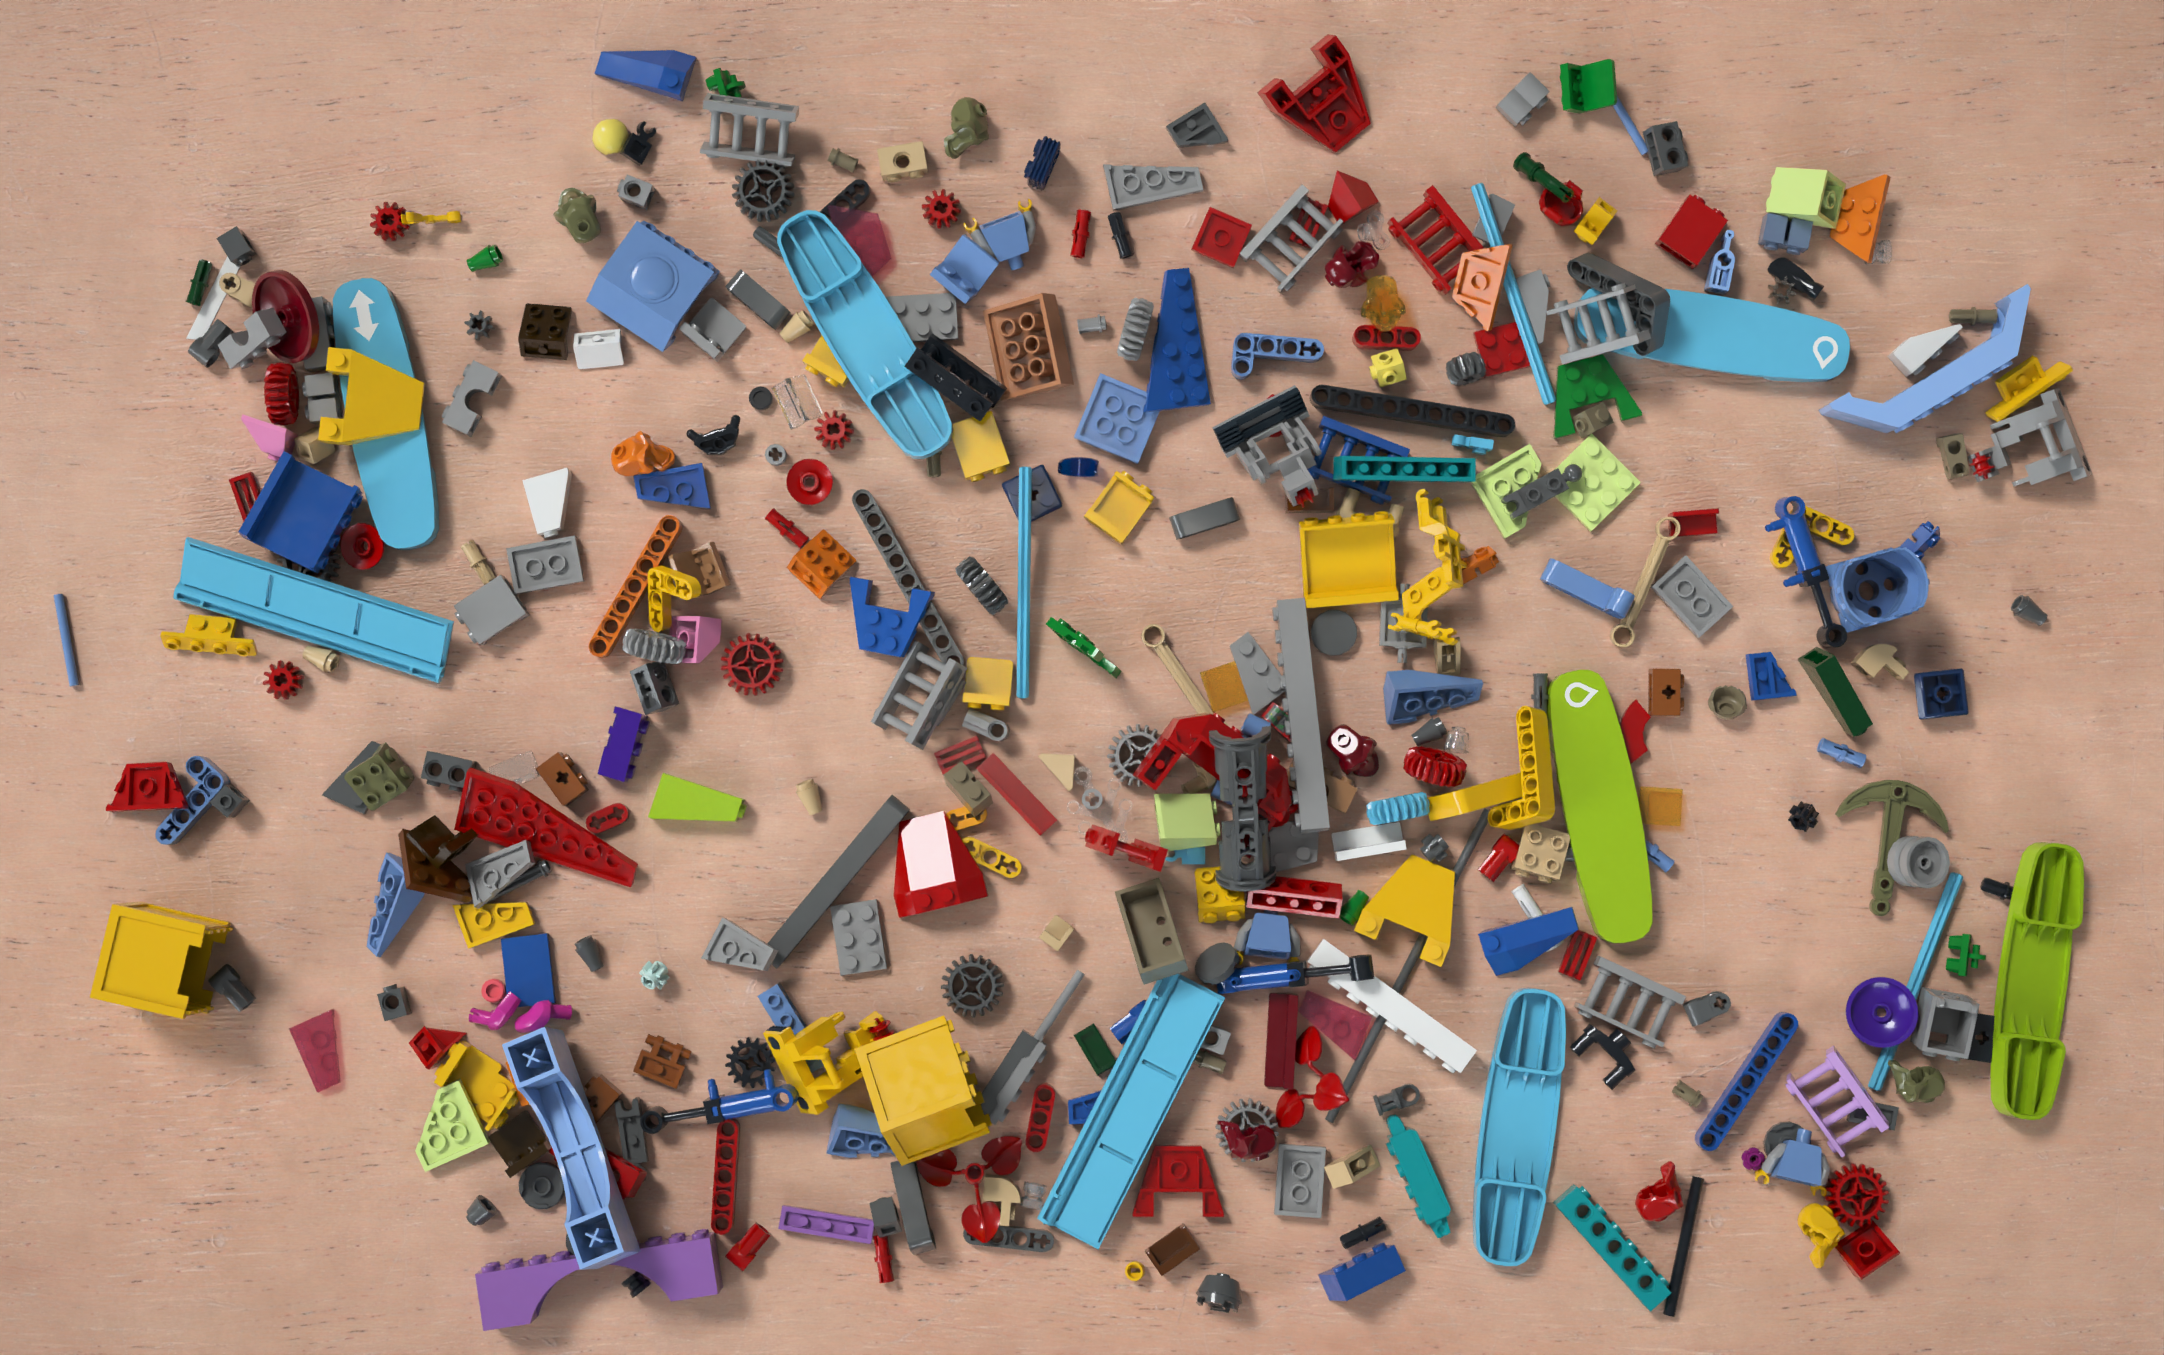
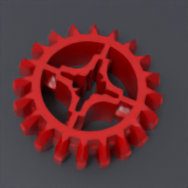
(281, 394)
(751, 653)
(1435, 766)
(1854, 1186)

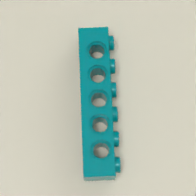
(1404, 469)
(1650, 1295)

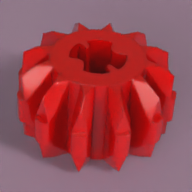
(945, 202)
(381, 224)
(832, 422)
(278, 688)

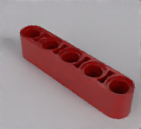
(721, 1186)

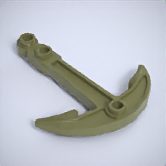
(1891, 825)

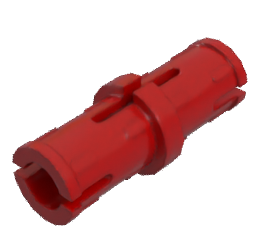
(1080, 233)
(775, 517)
(883, 1259)

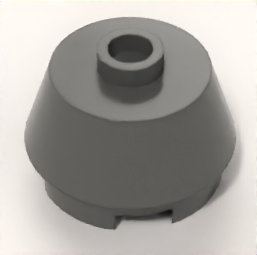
(1219, 1293)

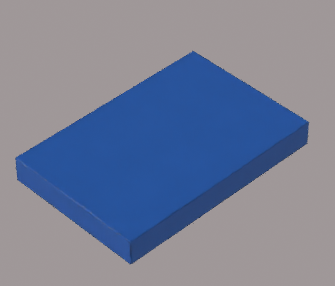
(528, 968)

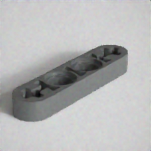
(1008, 1241)

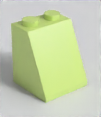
(1806, 195)
(1186, 821)

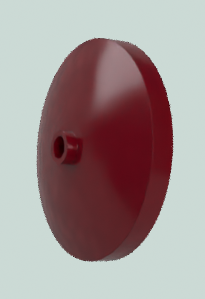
(295, 310)

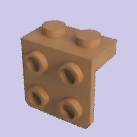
(704, 565)

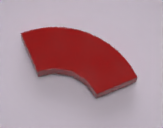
(1632, 729)

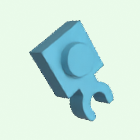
(1478, 445)
(1189, 856)

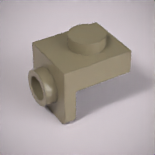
(1592, 420)

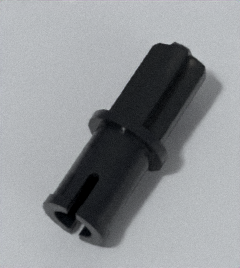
(1120, 235)
(1997, 888)
(1362, 1233)

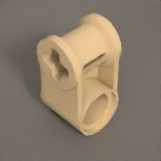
(242, 291)

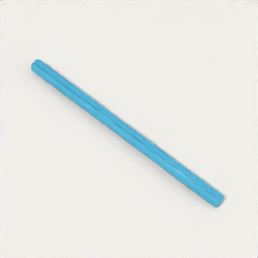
(1514, 297)
(1024, 577)
(1920, 968)

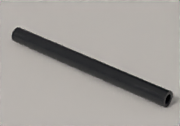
(1683, 1245)

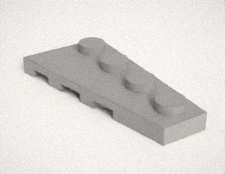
(1143, 185)

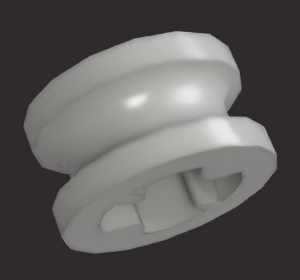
(770, 459)
(1097, 794)

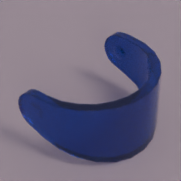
(1078, 467)

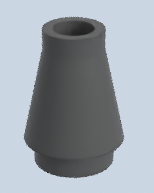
(2026, 608)
(1429, 732)
(589, 952)

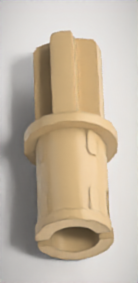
(478, 562)

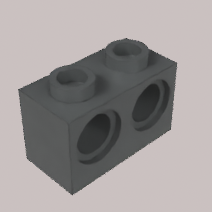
(1660, 149)
(654, 687)
(449, 766)

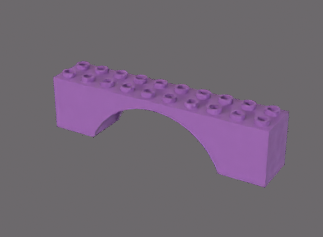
(680, 1266)

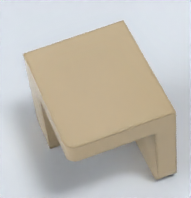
(312, 449)
(1056, 932)

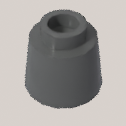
(480, 1211)

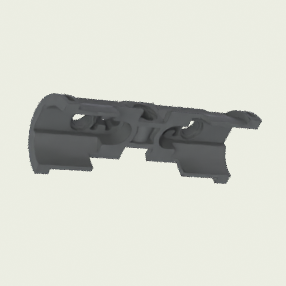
(1229, 758)

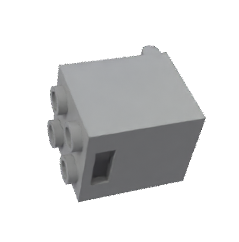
(1949, 1015)

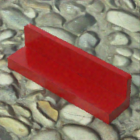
(1016, 794)

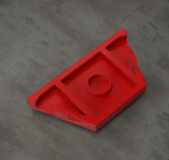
(148, 788)

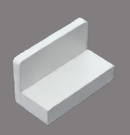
(598, 349)

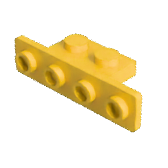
(2024, 384)
(209, 635)

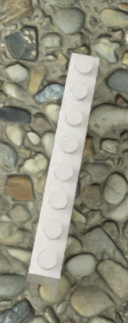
(1397, 1010)

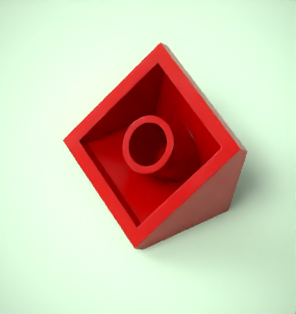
(1866, 1250)

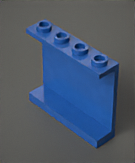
(300, 513)

